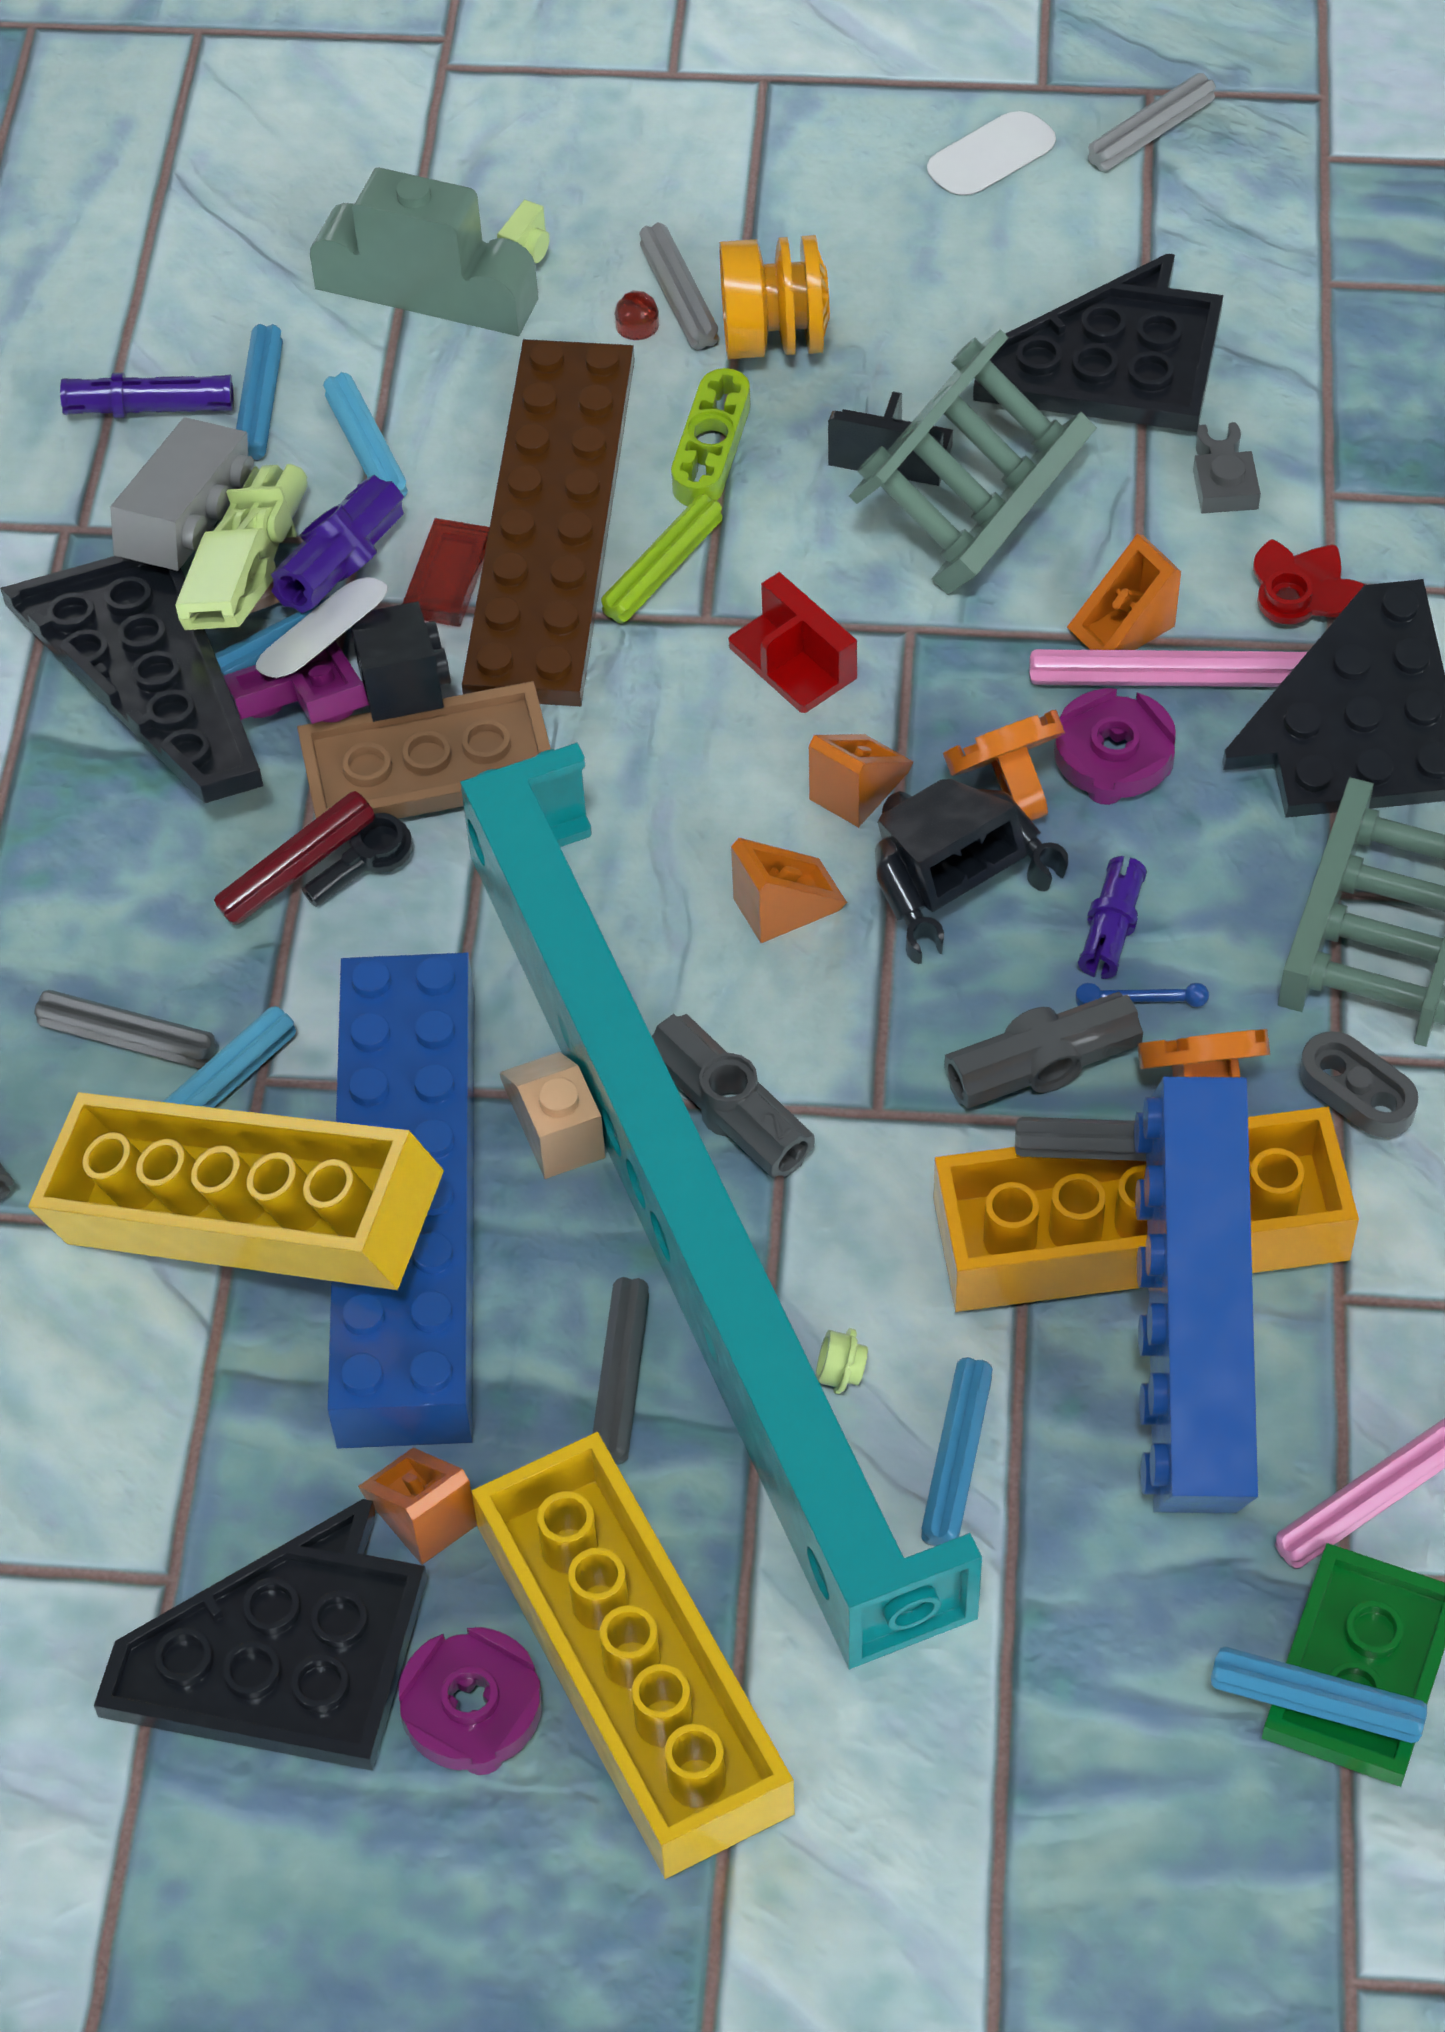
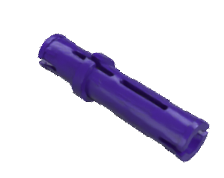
(137, 395)

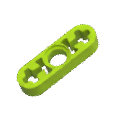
(706, 417)

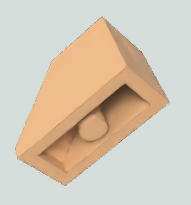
(556, 1113)

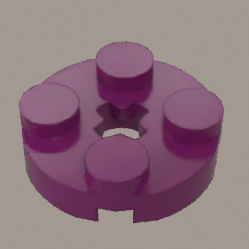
(1115, 772)
(480, 1737)

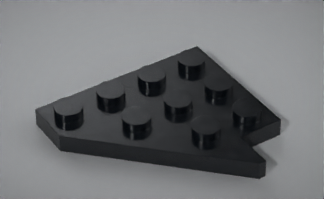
(1118, 352)
(1357, 708)
(280, 1653)

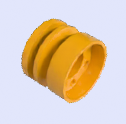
(772, 297)

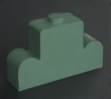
(423, 252)

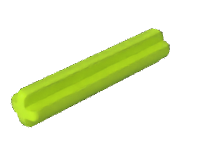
(661, 558)

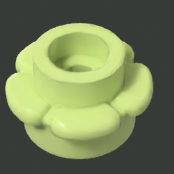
(841, 1360)

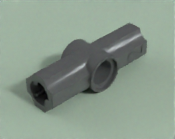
(1043, 1049)
(752, 1117)

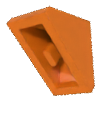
(1131, 602)
(853, 774)
(780, 888)
(422, 1502)

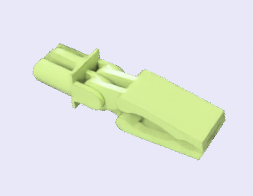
(238, 556)

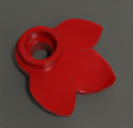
(1301, 584)

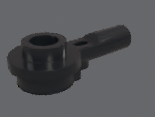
(376, 848)

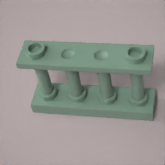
(1024, 477)
(1328, 920)

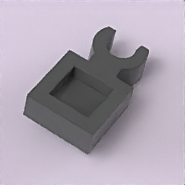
(1223, 475)

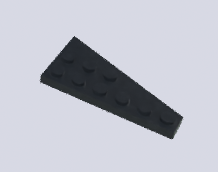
(124, 641)

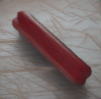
(294, 858)

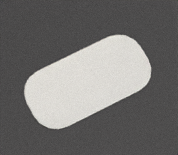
(991, 153)
(321, 627)

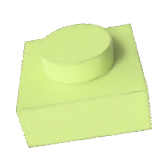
(528, 229)

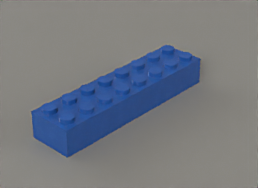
(409, 1065)

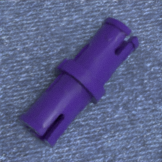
(1112, 917)

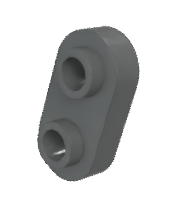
(1363, 1084)

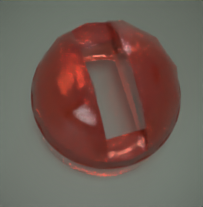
(636, 316)

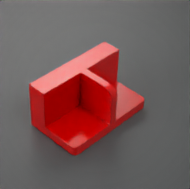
(796, 646)

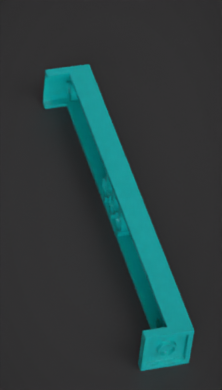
(821, 1497)

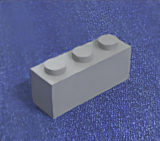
(179, 493)

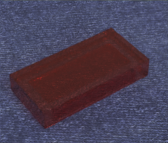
(448, 570)

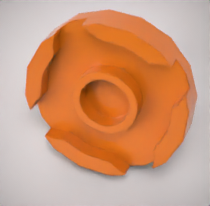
(1009, 756)
(1204, 1054)

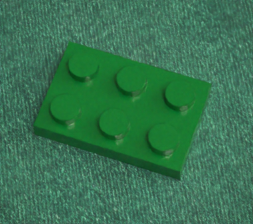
(1369, 1628)

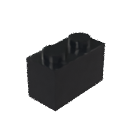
(400, 661)

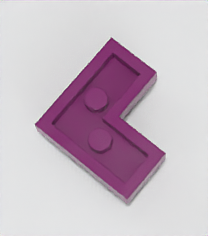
(323, 687)

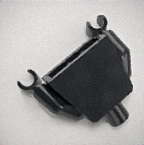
(949, 844)

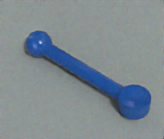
(1195, 994)

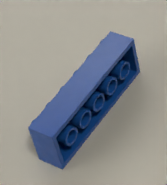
(1198, 1296)

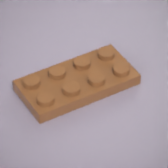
(419, 759)

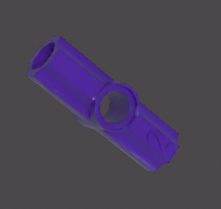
(337, 544)

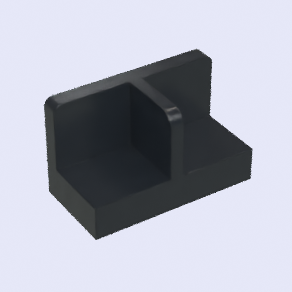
(858, 435)

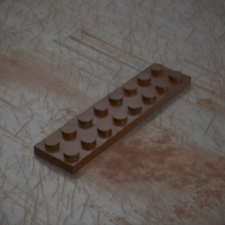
(550, 520)

